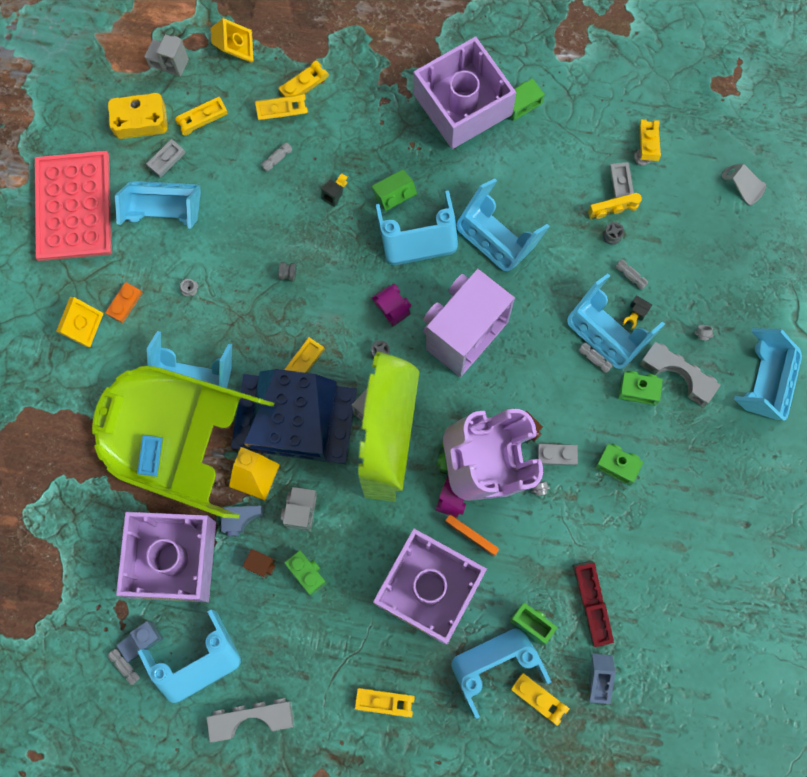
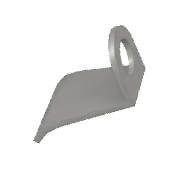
(746, 182)

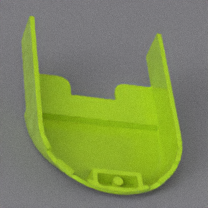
(169, 407)
(387, 426)

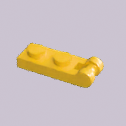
(304, 81)
(280, 107)
(201, 115)
(649, 140)
(615, 206)
(305, 356)
(539, 698)
(383, 702)

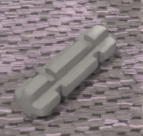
(276, 157)
(631, 274)
(595, 357)
(123, 666)

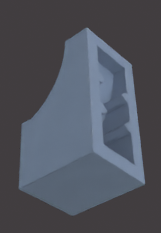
(234, 526)
(140, 638)
(601, 678)

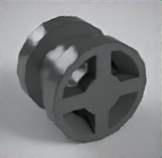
(615, 229)
(287, 271)
(380, 346)

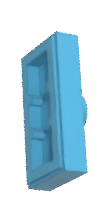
(150, 455)

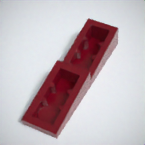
(593, 603)

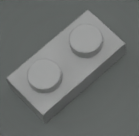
(165, 158)
(621, 179)
(558, 454)

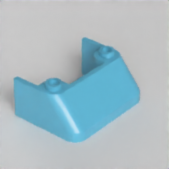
(158, 200)
(492, 236)
(420, 242)
(604, 332)
(166, 359)
(776, 375)
(490, 654)
(220, 661)

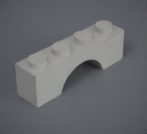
(700, 386)
(224, 725)

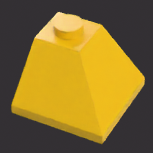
(233, 39)
(253, 474)

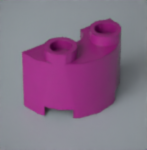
(392, 304)
(449, 502)

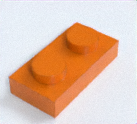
(124, 302)

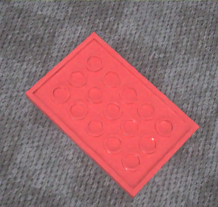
(72, 206)

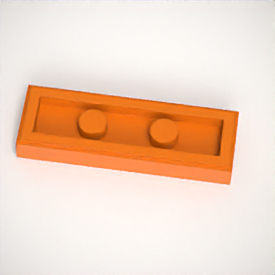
(471, 535)

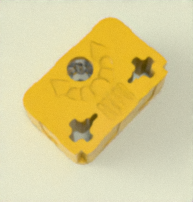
(137, 116)

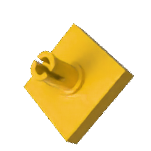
(79, 322)

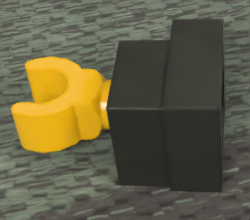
(334, 190)
(639, 311)

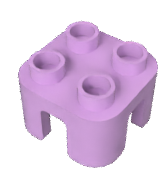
(487, 455)

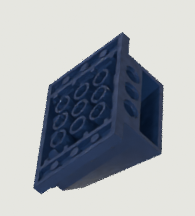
(307, 419)

